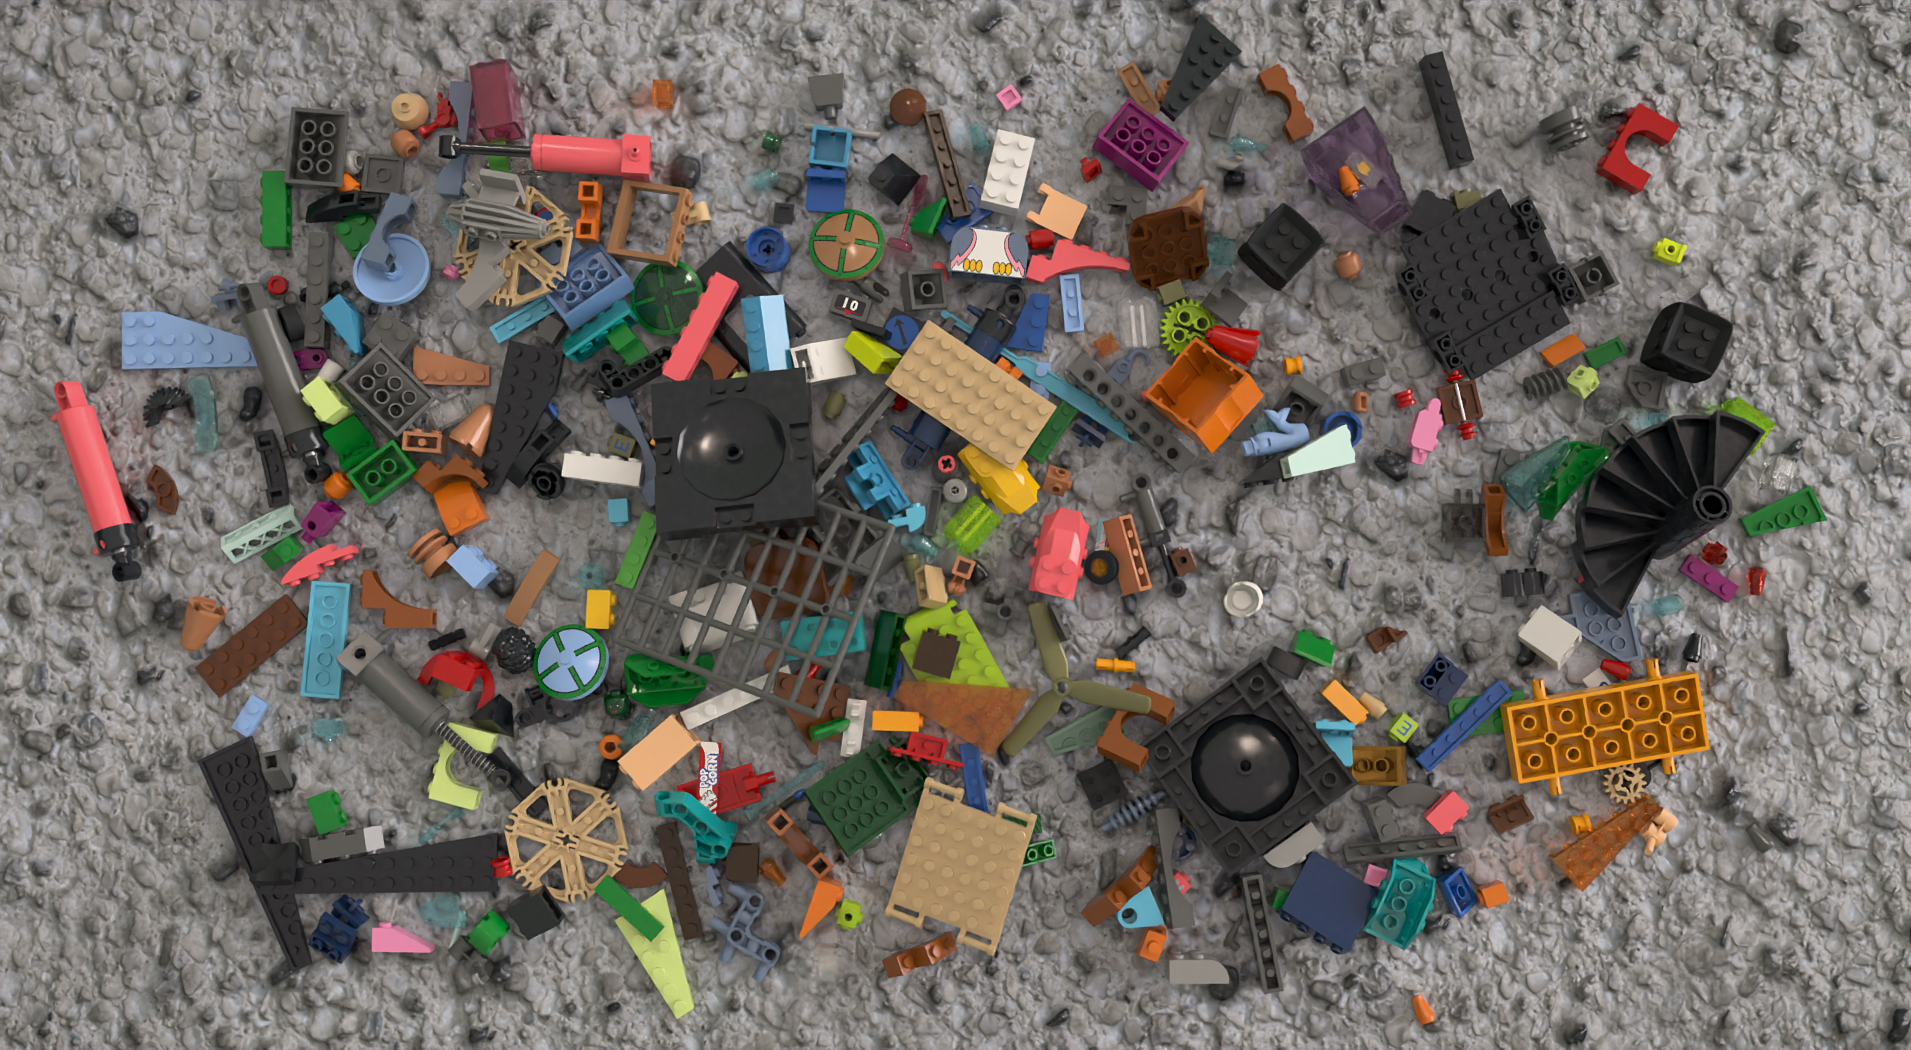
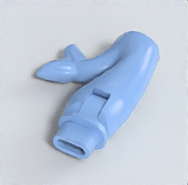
(1273, 443)

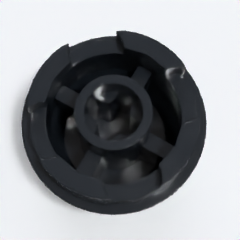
(547, 480)

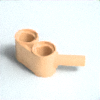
(1654, 828)

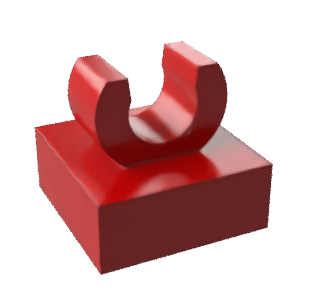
(1090, 169)

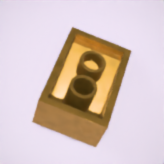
(1379, 765)

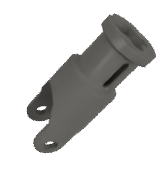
(870, 287)

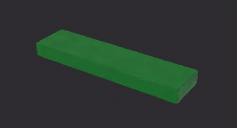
(1052, 432)
(629, 908)

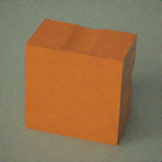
(1204, 395)

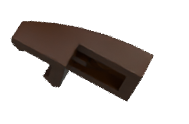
(1383, 637)

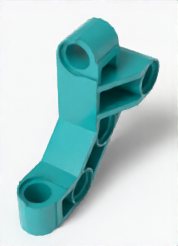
(710, 833)

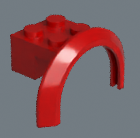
(460, 671)

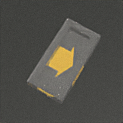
(1363, 169)

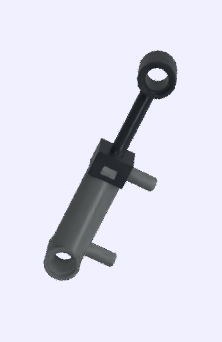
(1155, 528)

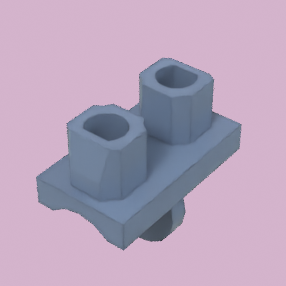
(222, 299)

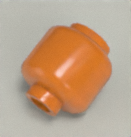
(337, 485)
(606, 749)

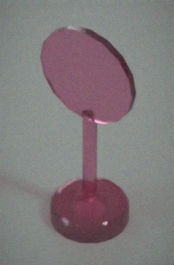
(917, 195)

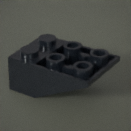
(1267, 473)

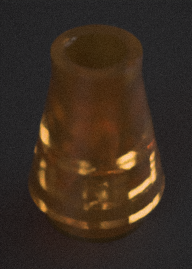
(772, 872)

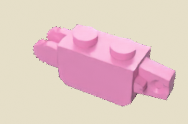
(1424, 431)

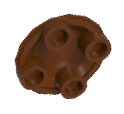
(908, 107)

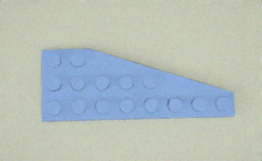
(172, 342)

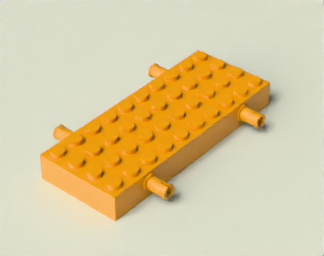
(1604, 726)

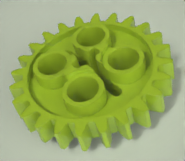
(1192, 313)

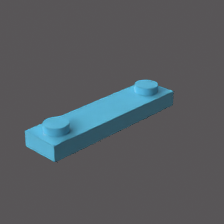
(522, 320)

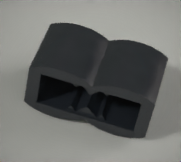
(1523, 583)

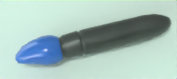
(792, 799)

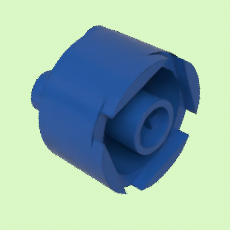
(1342, 418)

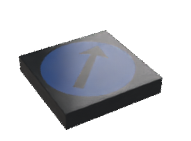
(903, 330)

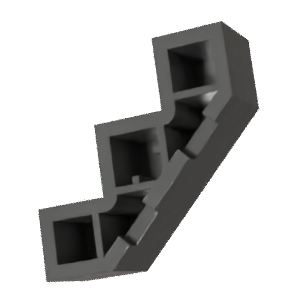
(342, 844)

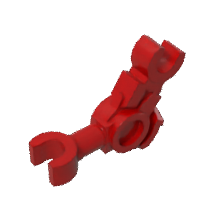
(443, 118)

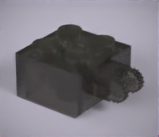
(1471, 512)

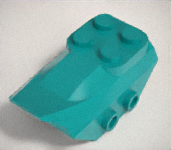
(1401, 903)

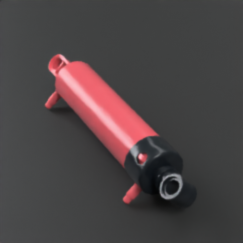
(97, 480)

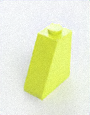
(872, 353)

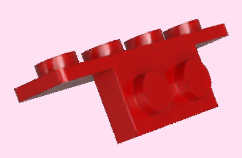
(925, 747)

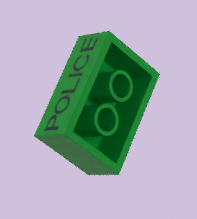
(383, 473)

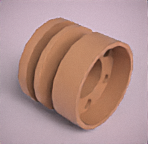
(432, 551)

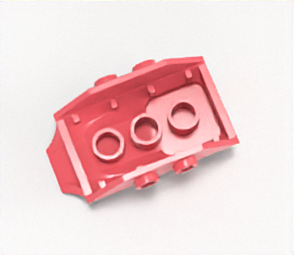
(1059, 554)

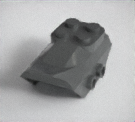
(846, 529)

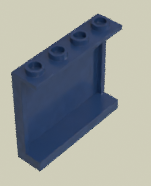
(1327, 903)

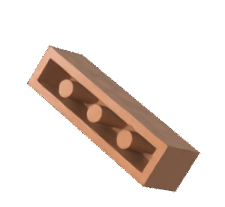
(1127, 550)

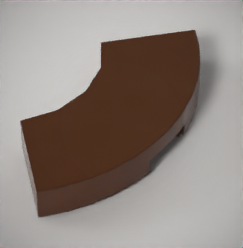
(165, 489)
(640, 877)

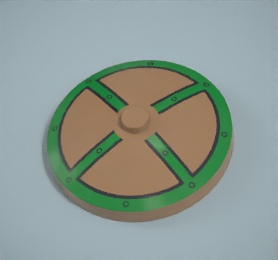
(846, 245)

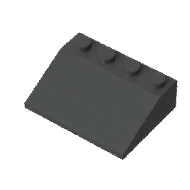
(316, 148)
(385, 391)

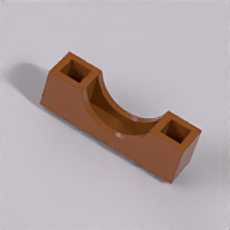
(1275, 83)

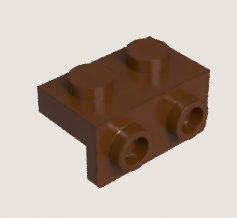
(1509, 814)

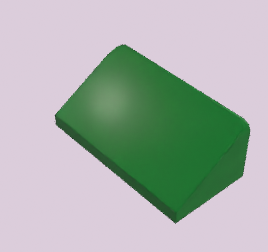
(828, 729)

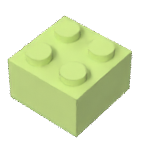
(327, 401)

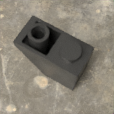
(277, 769)

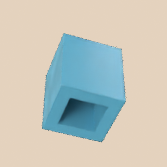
(619, 511)

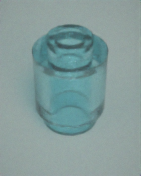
(765, 179)
(1667, 605)

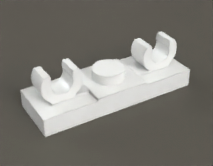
(853, 735)

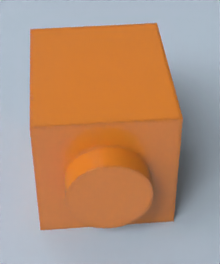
(1492, 894)

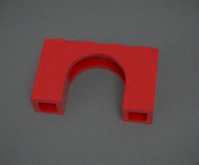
(1616, 165)

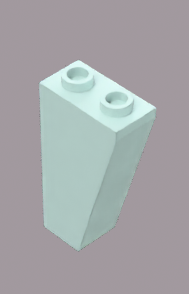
(1323, 453)

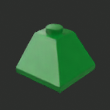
(928, 219)

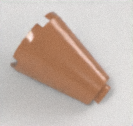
(473, 431)
(200, 622)

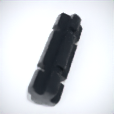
(447, 639)

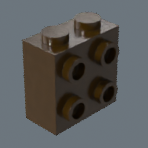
(936, 653)

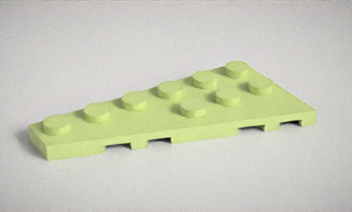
(662, 955)

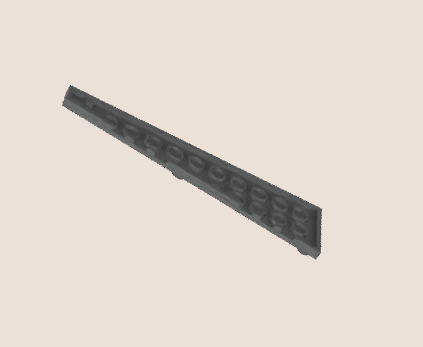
(861, 429)

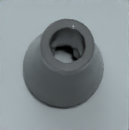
(1759, 838)

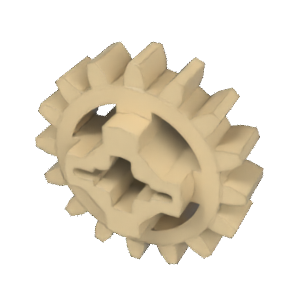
(1615, 785)

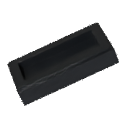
(871, 329)

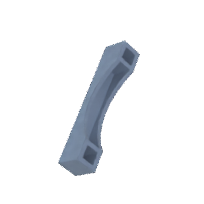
(453, 176)
(623, 412)

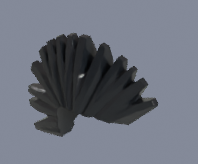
(161, 402)

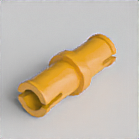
(1114, 665)

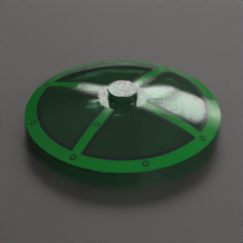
(666, 297)

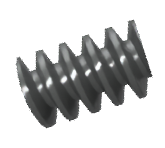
(1543, 382)

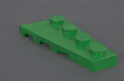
(1788, 512)

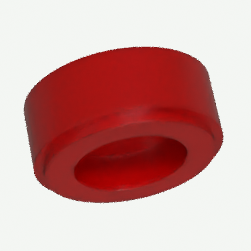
(278, 285)

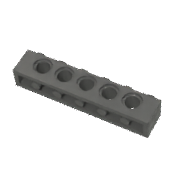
(1261, 932)

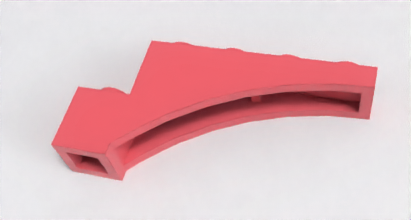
(1071, 258)

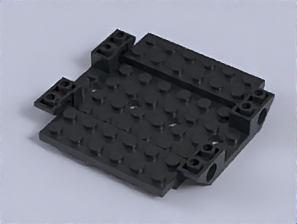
(1499, 315)

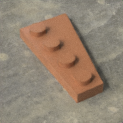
(446, 370)

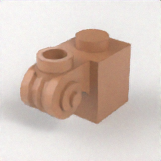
(962, 570)

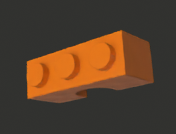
(591, 200)

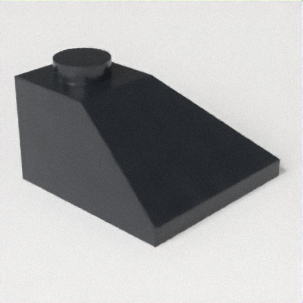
(894, 178)

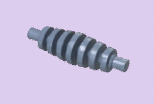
(1133, 810)

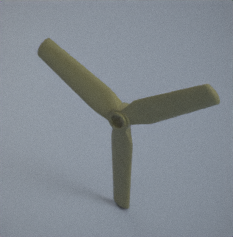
(1057, 668)

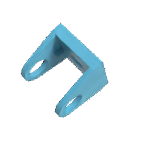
(1145, 911)

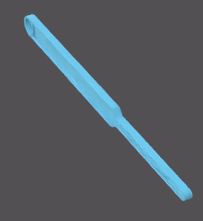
(1057, 387)

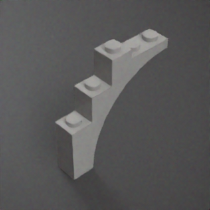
(486, 274)

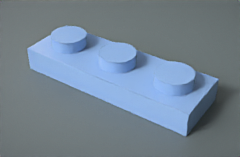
(1071, 303)

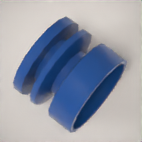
(761, 242)

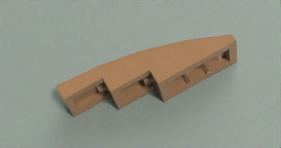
(531, 587)

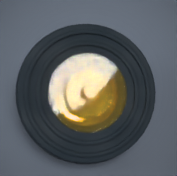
(1101, 567)

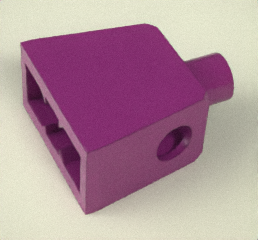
(321, 520)

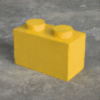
(600, 609)

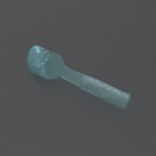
(456, 811)

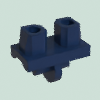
(1087, 434)
(350, 910)

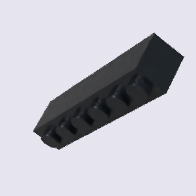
(1446, 110)

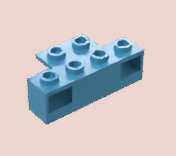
(874, 483)

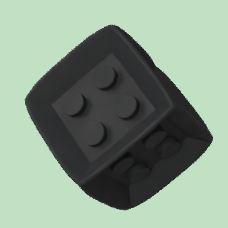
(1281, 246)
(1687, 342)

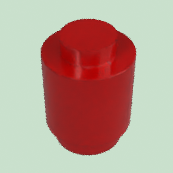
(1040, 239)

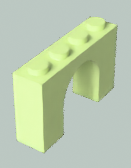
(444, 785)

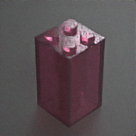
(497, 101)

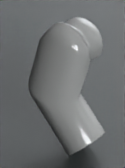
(1233, 163)

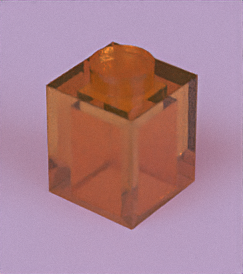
(663, 94)

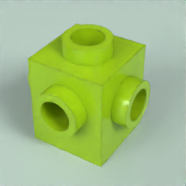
(852, 907)

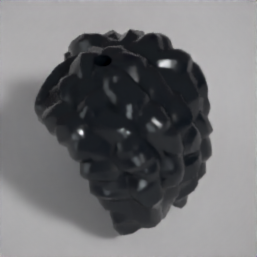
(514, 650)

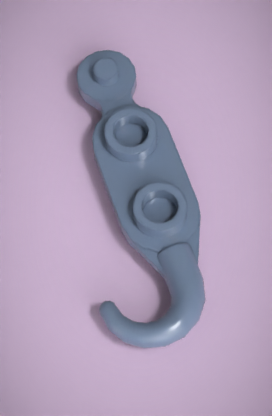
(1124, 365)

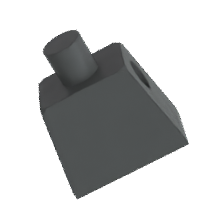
(828, 93)

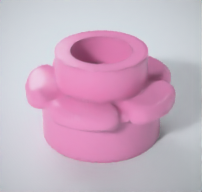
(451, 273)

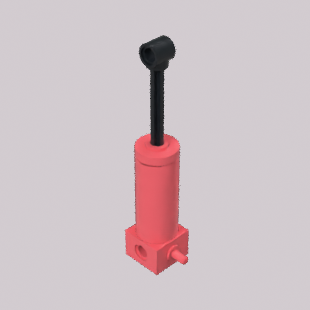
(568, 154)

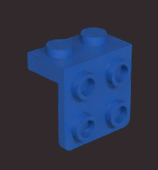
(825, 189)

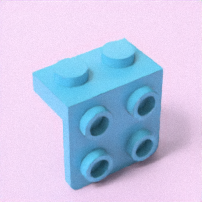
(1338, 737)

